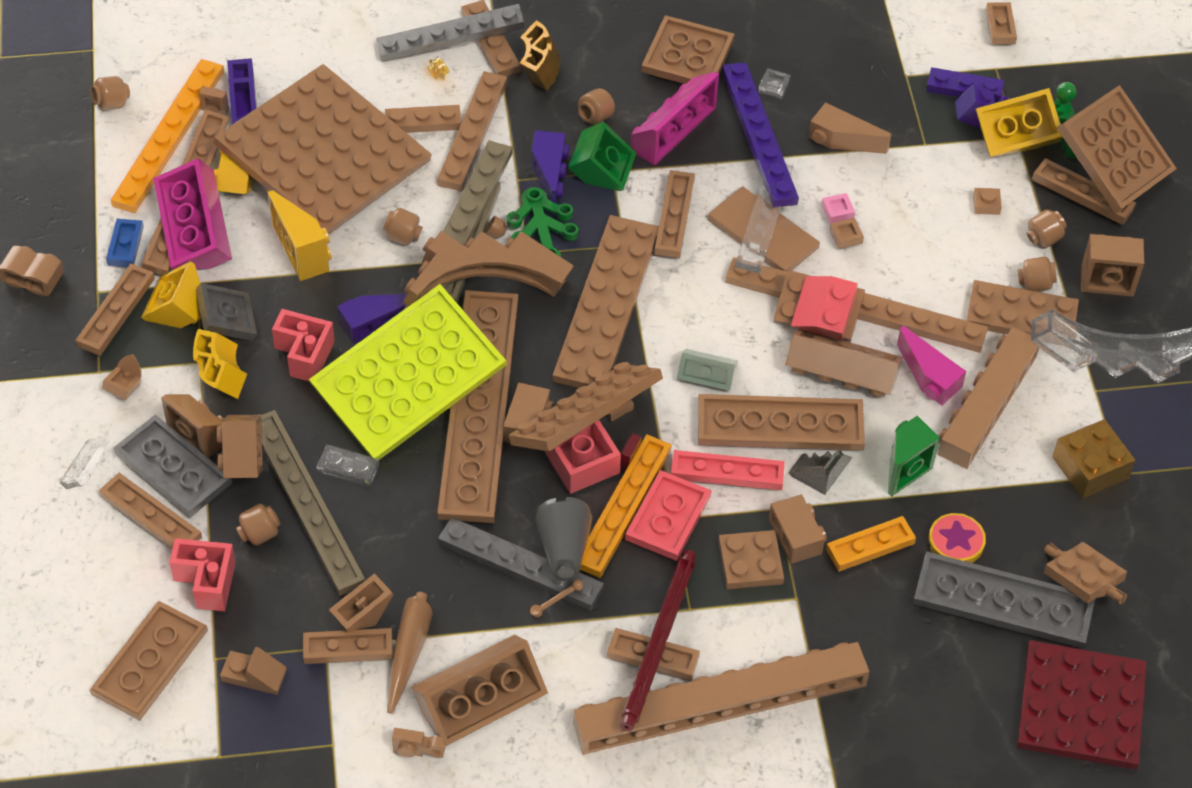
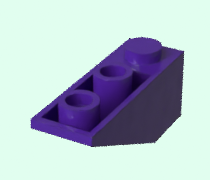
(975, 98)
(547, 162)

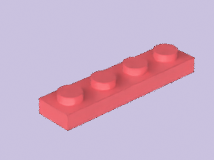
(728, 470)

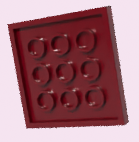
(1082, 704)

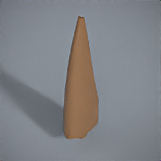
(408, 645)

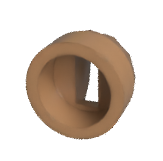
(496, 228)

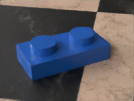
(124, 242)

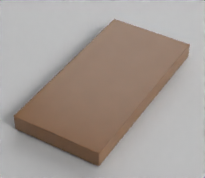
(788, 243)
(148, 660)

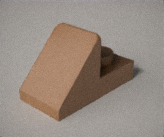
(254, 672)

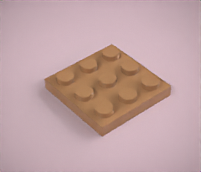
(686, 50)

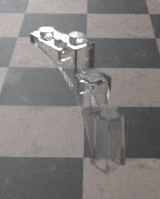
(1117, 353)

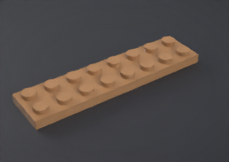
(606, 302)

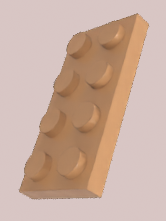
(1008, 307)

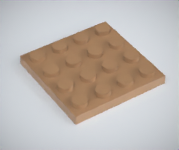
(1116, 148)

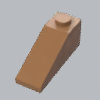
(846, 132)

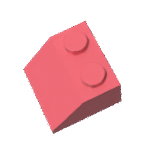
(825, 306)

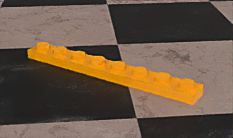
(166, 137)

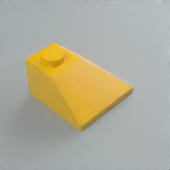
(175, 298)

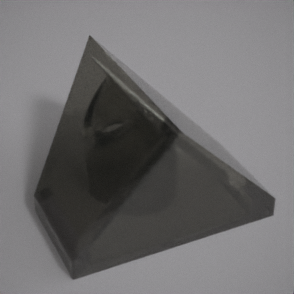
(820, 471)

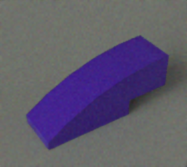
(241, 88)

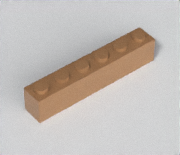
(988, 398)

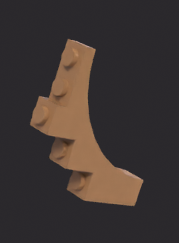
(485, 257)

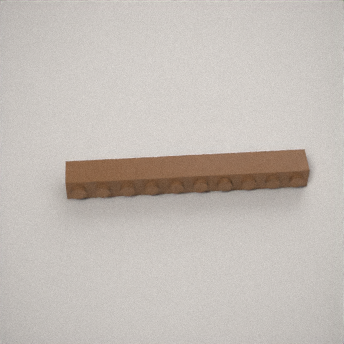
(724, 696)

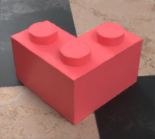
(306, 341)
(208, 567)

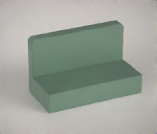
(707, 369)

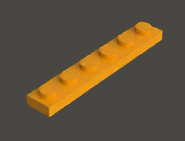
(624, 504)

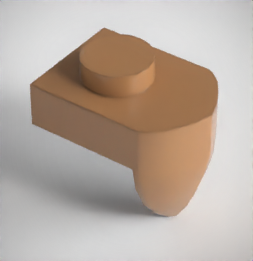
(124, 378)

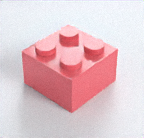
(586, 458)

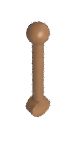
(536, 610)

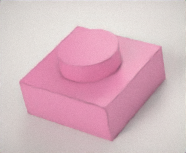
(838, 208)

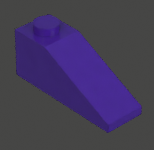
(368, 313)

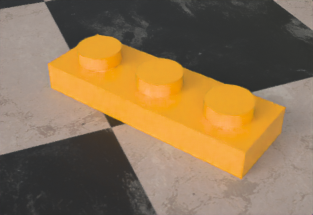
(870, 543)

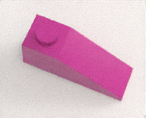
(932, 370)

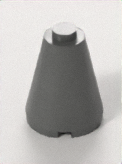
(564, 534)

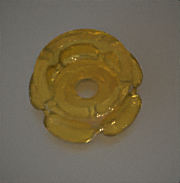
(438, 68)

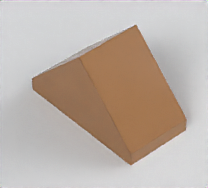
(363, 605)

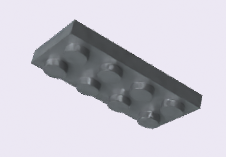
(172, 465)

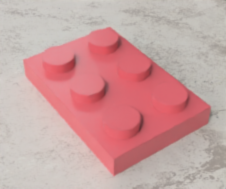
(668, 515)

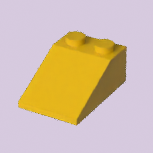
(1020, 123)
(300, 237)

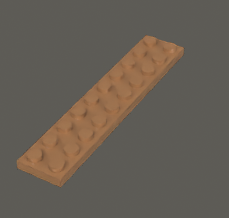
(478, 419)

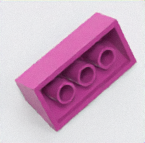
(676, 118)
(192, 216)

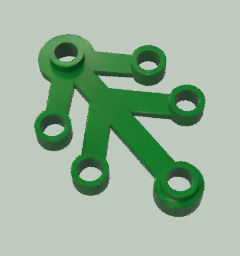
(536, 200)

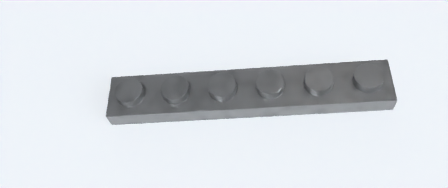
(450, 33)
(516, 562)

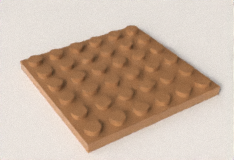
(323, 148)

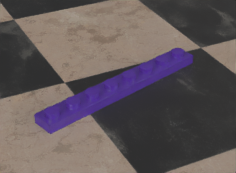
(760, 135)

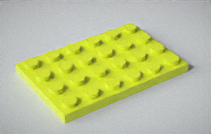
(407, 372)

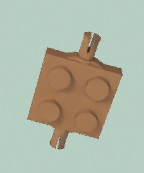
(1085, 572)

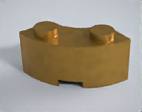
(541, 56)

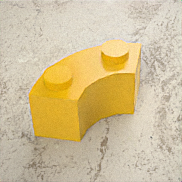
(232, 177)
(218, 362)

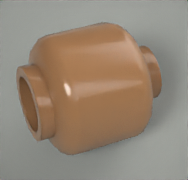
(109, 92)
(596, 106)
(402, 226)
(1046, 228)
(1037, 274)
(258, 524)

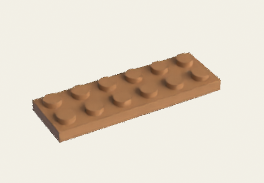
(585, 406)
(781, 422)

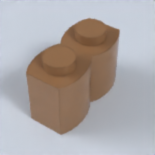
(31, 270)

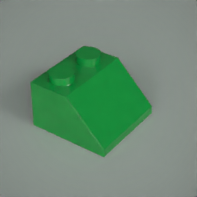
(602, 158)
(911, 454)

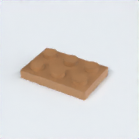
(790, 296)

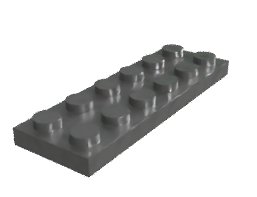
(1003, 600)

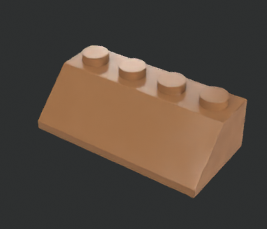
(844, 361)
(480, 689)

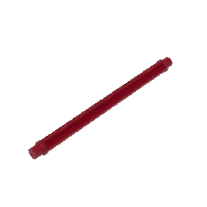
(657, 641)

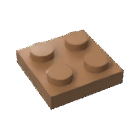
(751, 559)

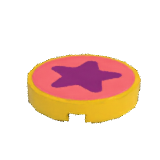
(957, 537)

